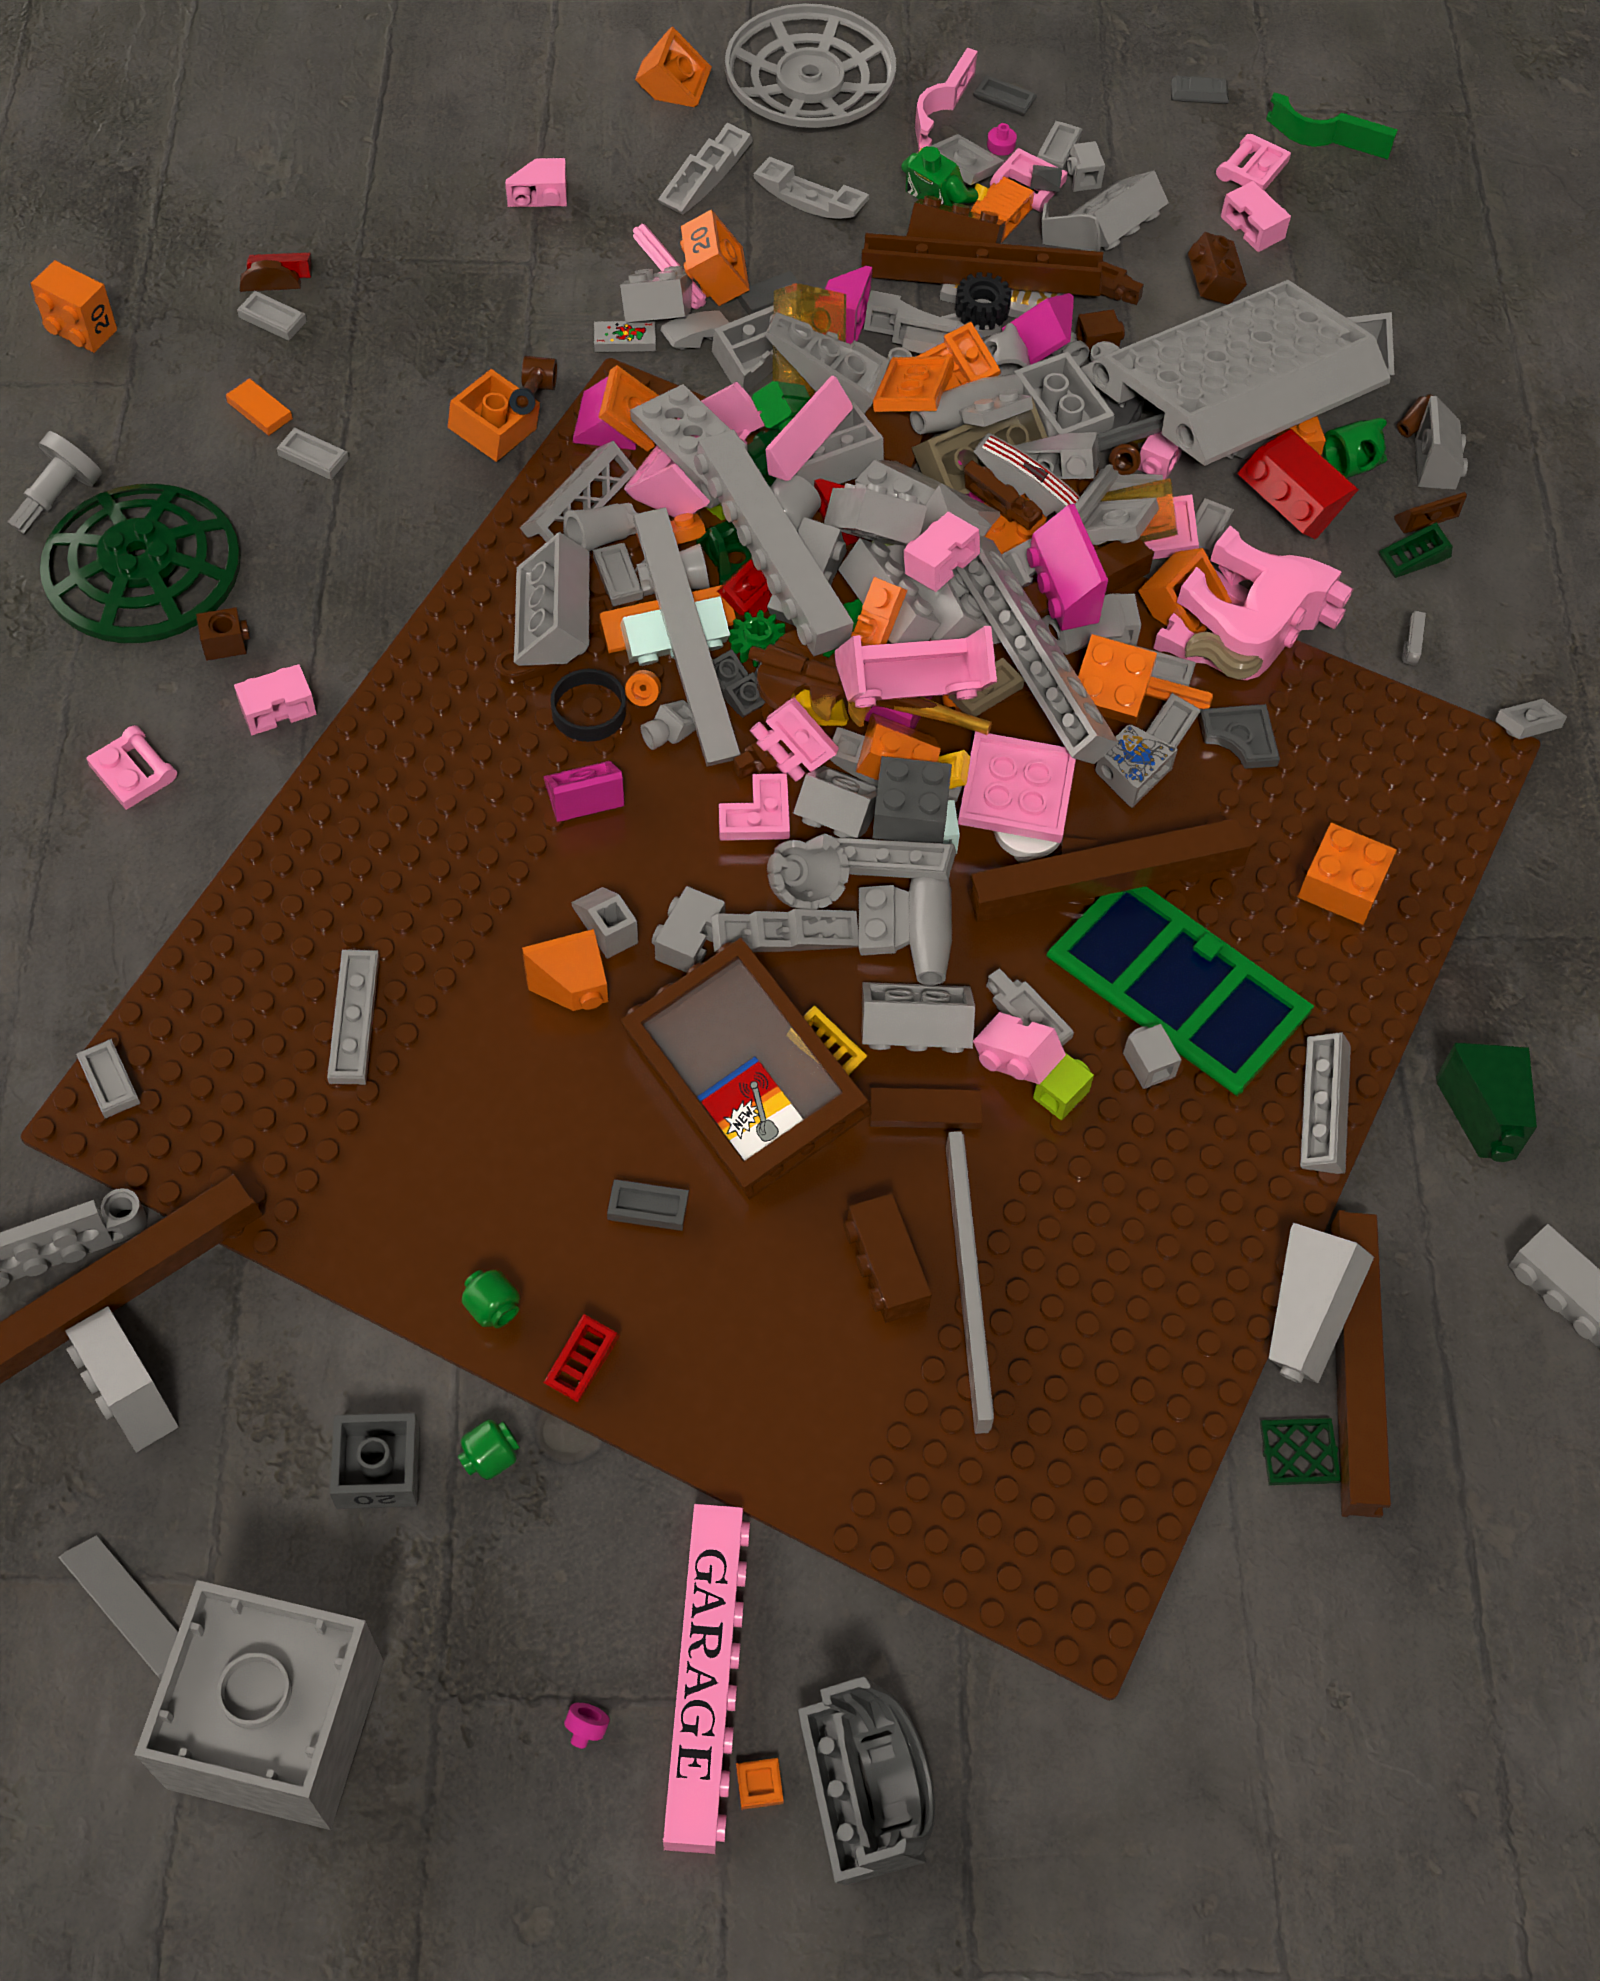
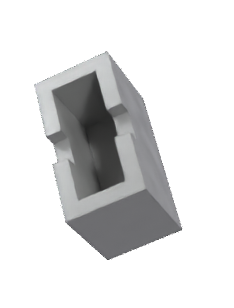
(686, 929)

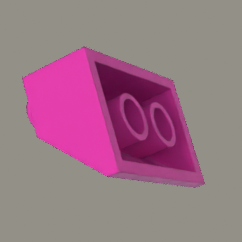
(1068, 570)

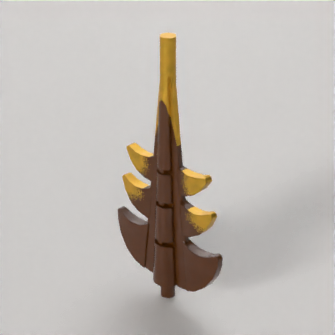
(791, 668)

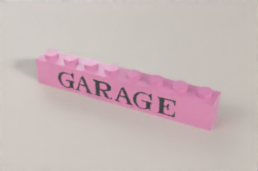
(703, 1681)

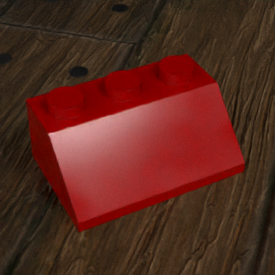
(1298, 482)

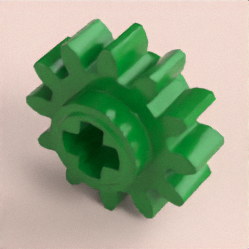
(754, 632)

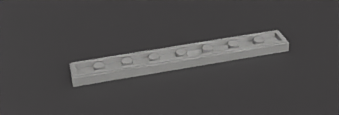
(686, 637)
(969, 1284)

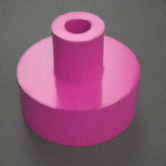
(1001, 140)
(586, 1723)

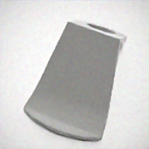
(1071, 231)
(1110, 626)

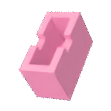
(1256, 215)
(941, 549)
(275, 698)
(1019, 1049)

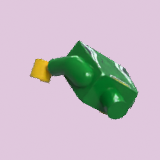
(938, 176)

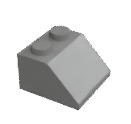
(1440, 448)
(837, 802)

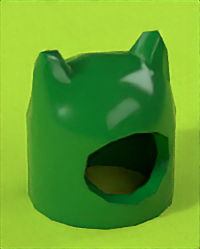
(1356, 447)

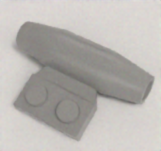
(976, 404)
(920, 917)

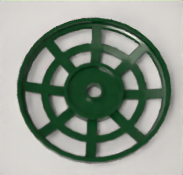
(139, 571)

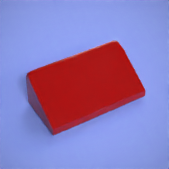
(293, 261)

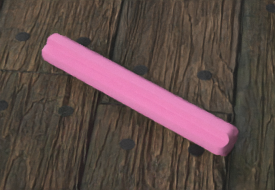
(664, 259)

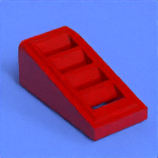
(577, 1338)

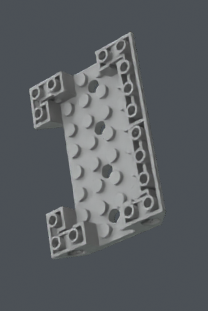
(1245, 370)

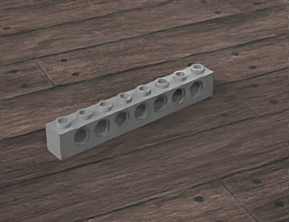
(1037, 655)

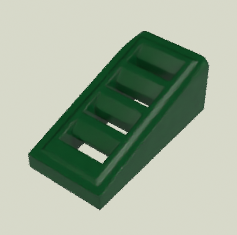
(1430, 534)

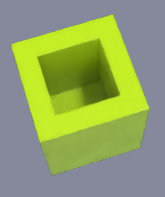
(1064, 1086)

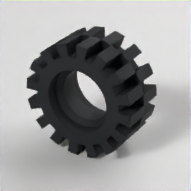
(983, 288)

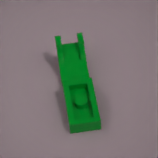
(1341, 130)

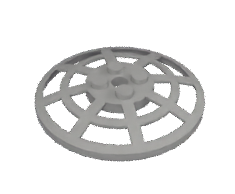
(824, 67)

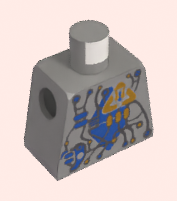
(1135, 764)

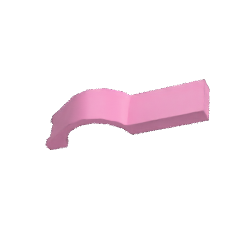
(943, 96)

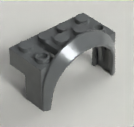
(895, 1775)

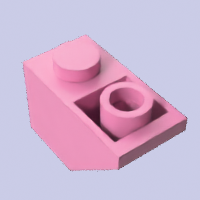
(538, 184)

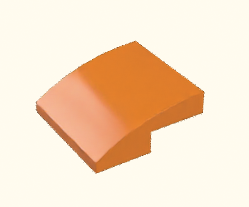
(969, 355)

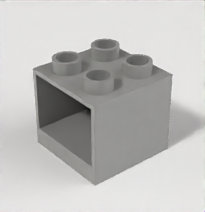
(261, 1704)

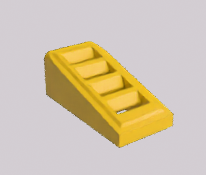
(825, 1026)

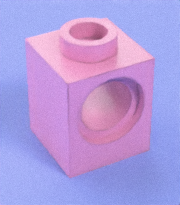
(1159, 455)

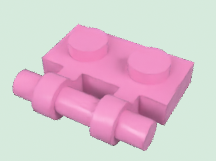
(802, 736)

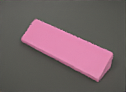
(807, 430)

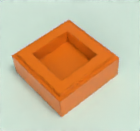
(759, 1783)

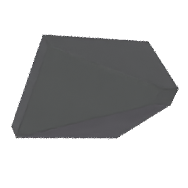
(1046, 178)

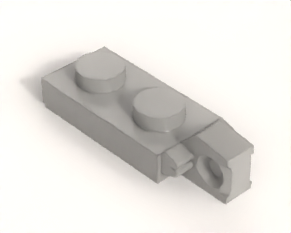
(1024, 1002)

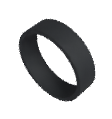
(581, 677)

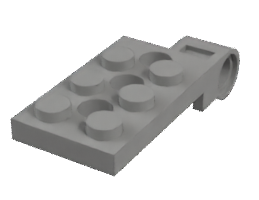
(673, 435)
(69, 1235)

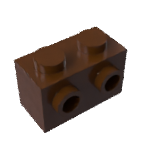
(1217, 268)

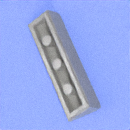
(1326, 1103)
(122, 1602)

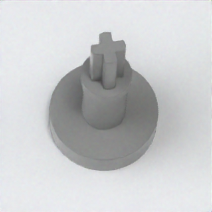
(65, 464)

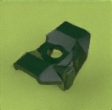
(718, 544)

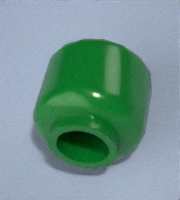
(490, 1298)
(488, 1449)

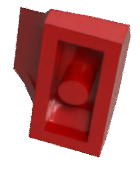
(746, 590)

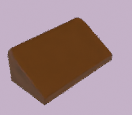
(1430, 513)

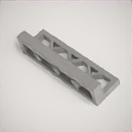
(577, 482)

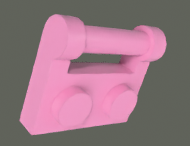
(1262, 166)
(1020, 168)
(123, 775)

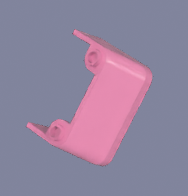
(664, 484)
(916, 668)

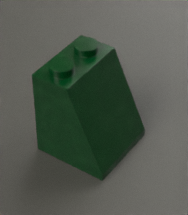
(1491, 1097)

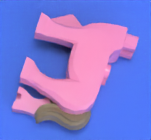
(1285, 599)

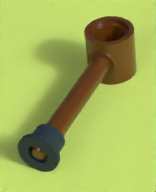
(536, 374)

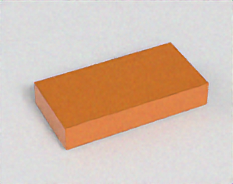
(259, 406)

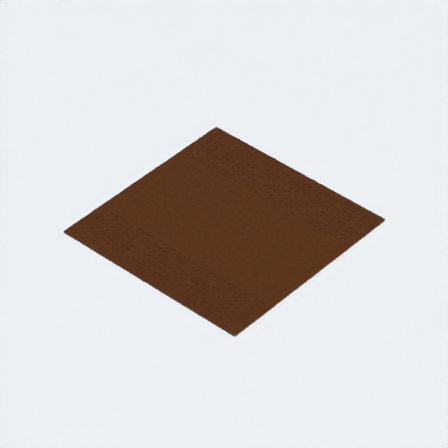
(1114, 1248)

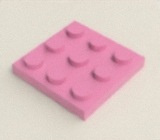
(1017, 787)

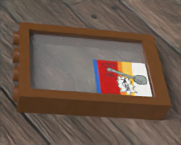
(746, 1067)

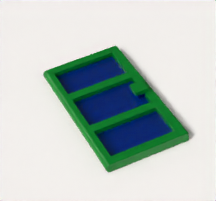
(1178, 974)

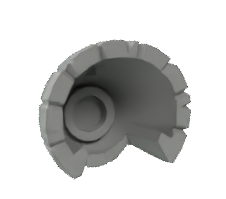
(808, 872)

